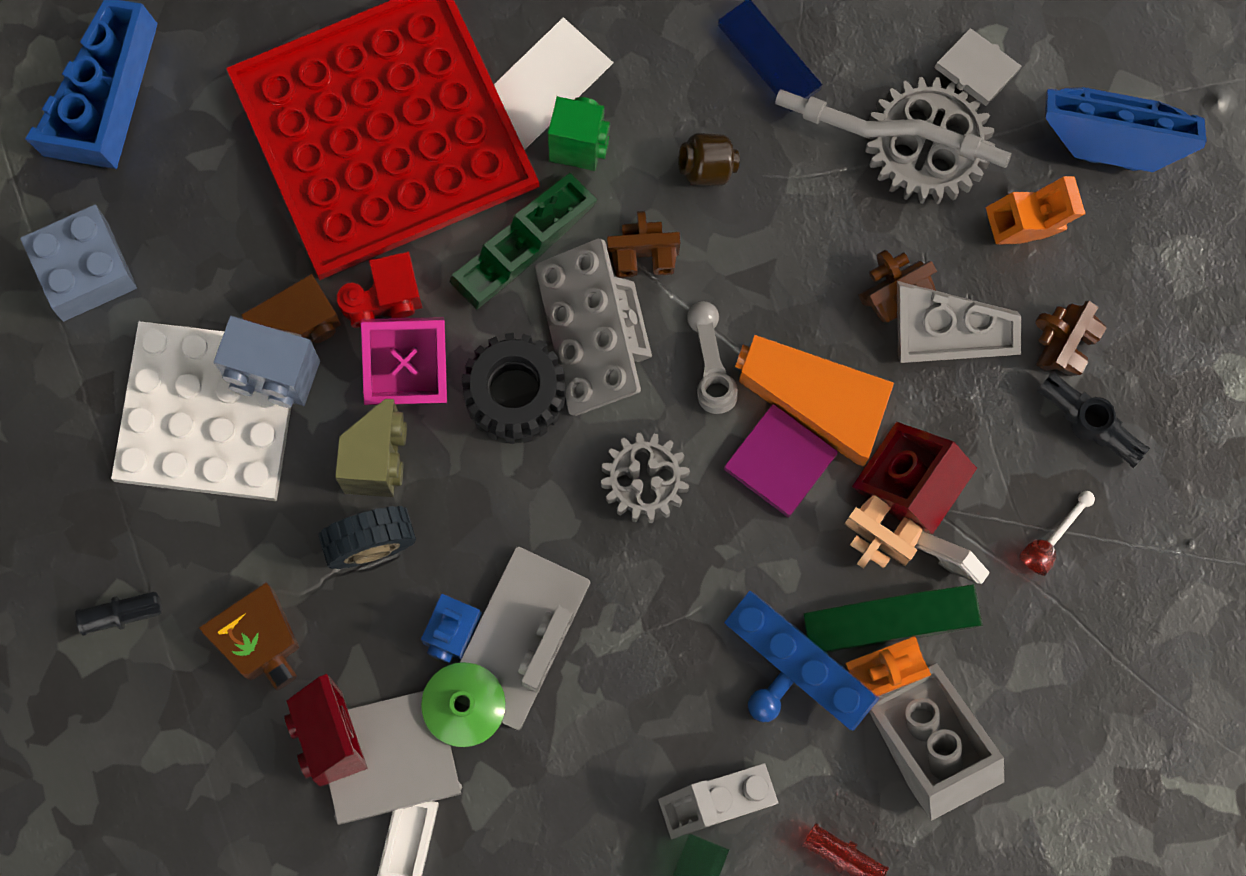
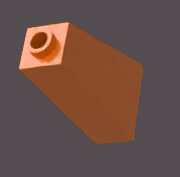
(823, 396)

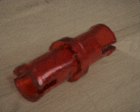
(842, 854)

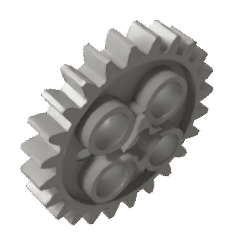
(902, 168)

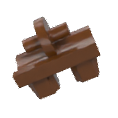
(642, 241)
(883, 295)
(1062, 335)

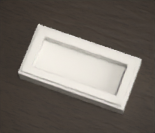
(408, 840)

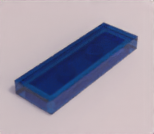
(768, 51)

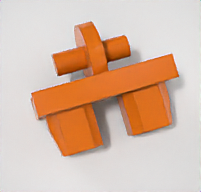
(890, 667)

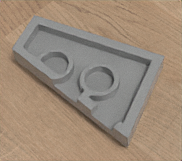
(952, 327)

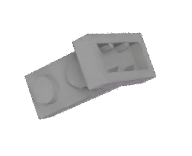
(717, 800)

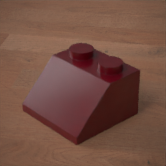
(916, 475)
(325, 732)

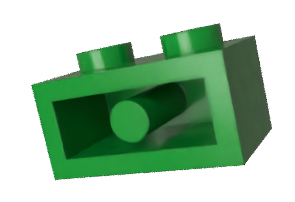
(578, 133)

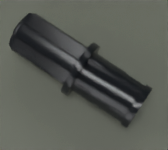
(118, 613)

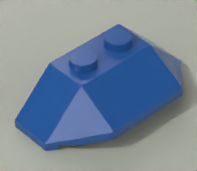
(1122, 128)

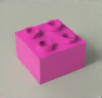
(404, 360)

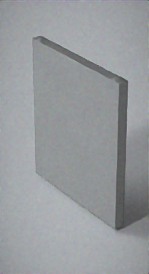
(402, 761)

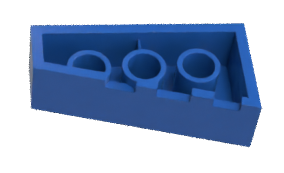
(99, 90)

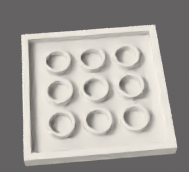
(187, 425)

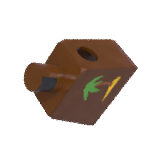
(255, 637)

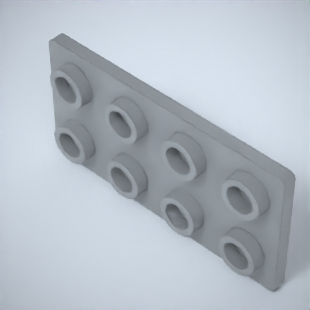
(593, 326)
(525, 629)

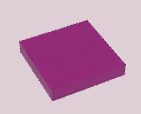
(780, 460)

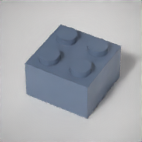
(78, 263)
(266, 362)

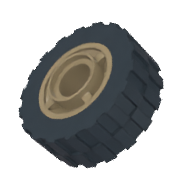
(367, 537)

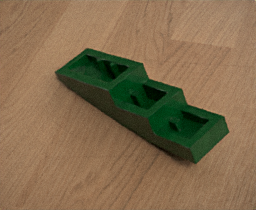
(523, 241)
(894, 618)

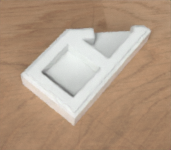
(953, 557)

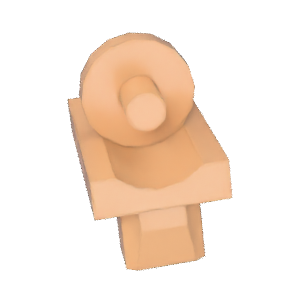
(867, 524)

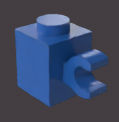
(450, 629)

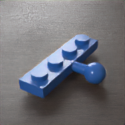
(799, 663)

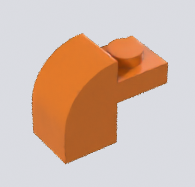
(1037, 214)

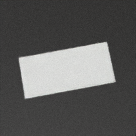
(557, 65)

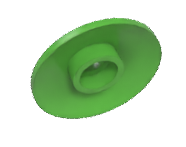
(485, 708)

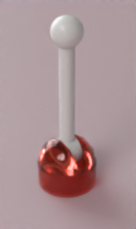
(1040, 554)

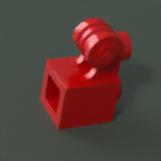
(391, 294)

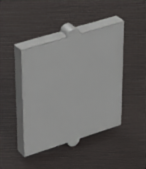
(977, 67)

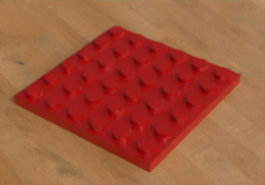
(382, 130)

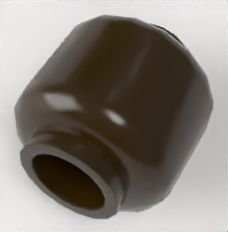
(708, 159)

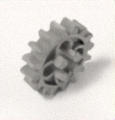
(626, 464)

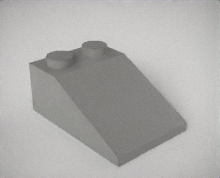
(938, 743)

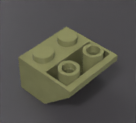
(369, 452)

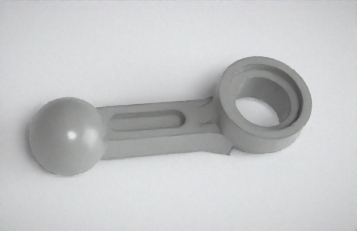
(703, 319)

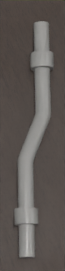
(969, 146)

